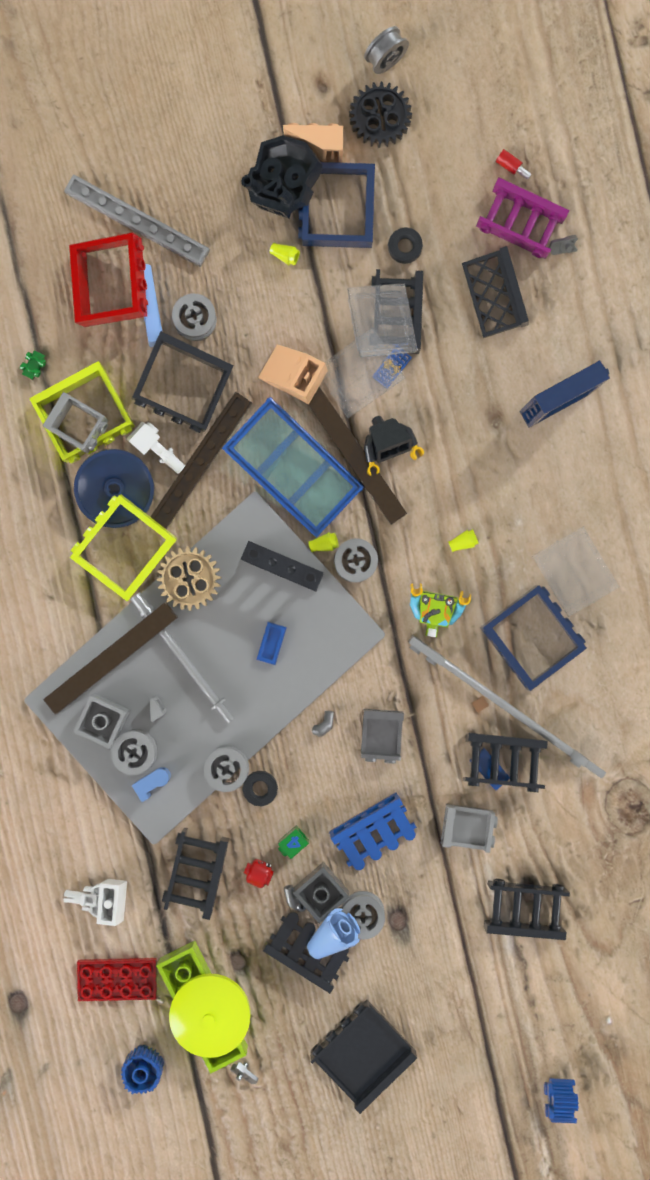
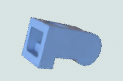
(158, 777)

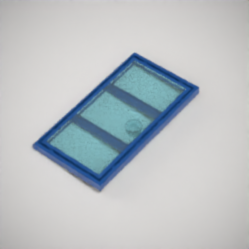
(293, 467)

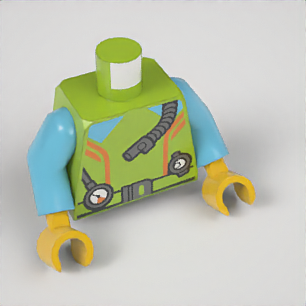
(436, 608)

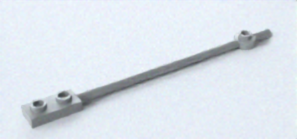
(434, 658)

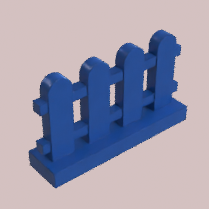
(374, 815)

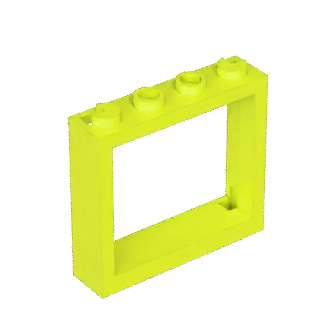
(69, 384)
(101, 520)

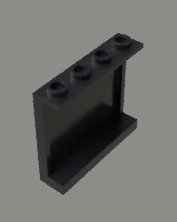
(363, 1055)

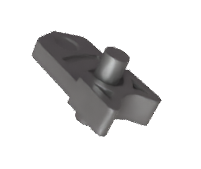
(563, 245)
(242, 1072)

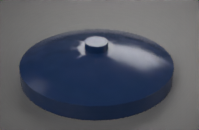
(111, 474)

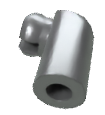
(323, 728)
(292, 900)

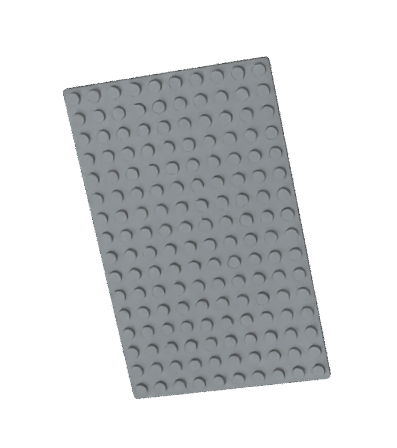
(222, 641)

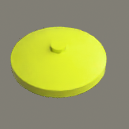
(209, 1015)

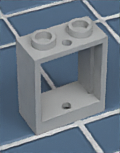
(60, 411)

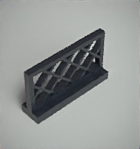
(512, 287)

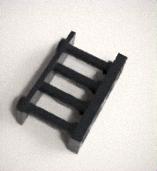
(414, 301)
(282, 566)
(496, 744)
(214, 867)
(515, 926)

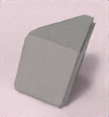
(156, 708)

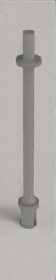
(145, 610)

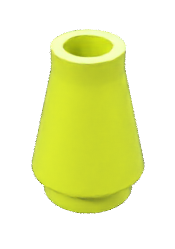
(285, 253)
(464, 541)
(326, 542)

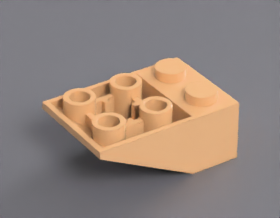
(323, 139)
(294, 372)

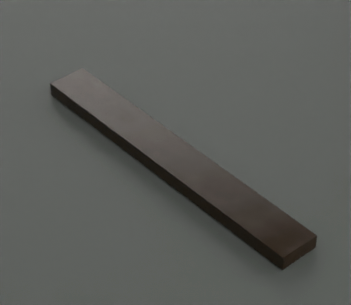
(356, 457)
(201, 460)
(110, 658)

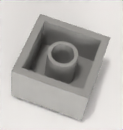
(101, 720)

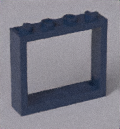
(347, 241)
(564, 393)
(555, 610)

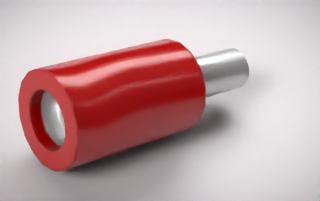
(512, 164)

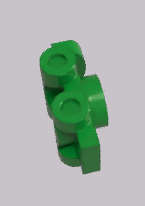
(33, 367)

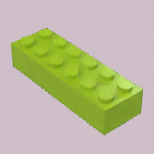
(177, 969)

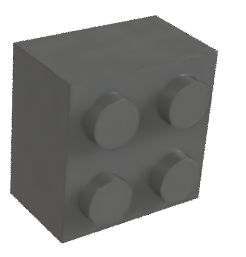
(321, 892)

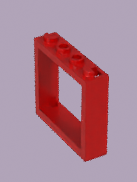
(80, 283)

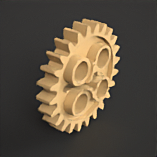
(171, 584)

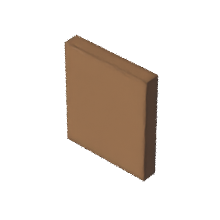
(480, 704)

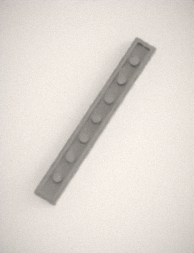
(136, 220)

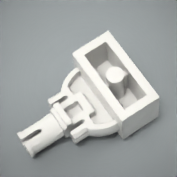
(145, 438)
(103, 901)

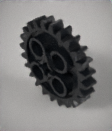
(397, 111)

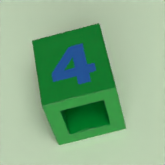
(292, 842)

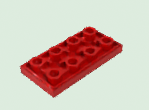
(117, 979)

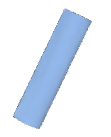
(153, 321)

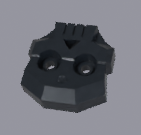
(278, 190)

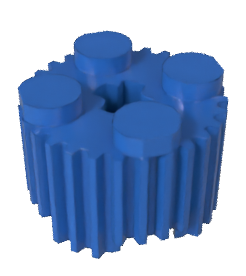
(145, 1060)
(561, 1100)

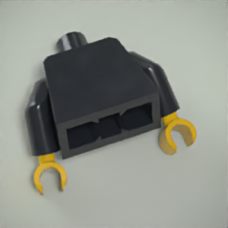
(389, 440)

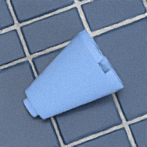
(335, 934)

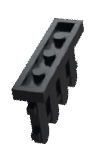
(296, 950)

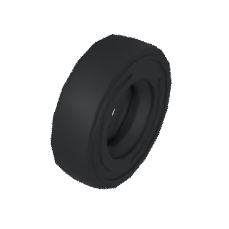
(405, 233)
(257, 800)

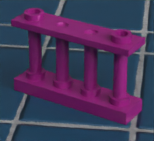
(522, 198)

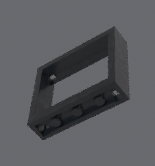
(196, 354)

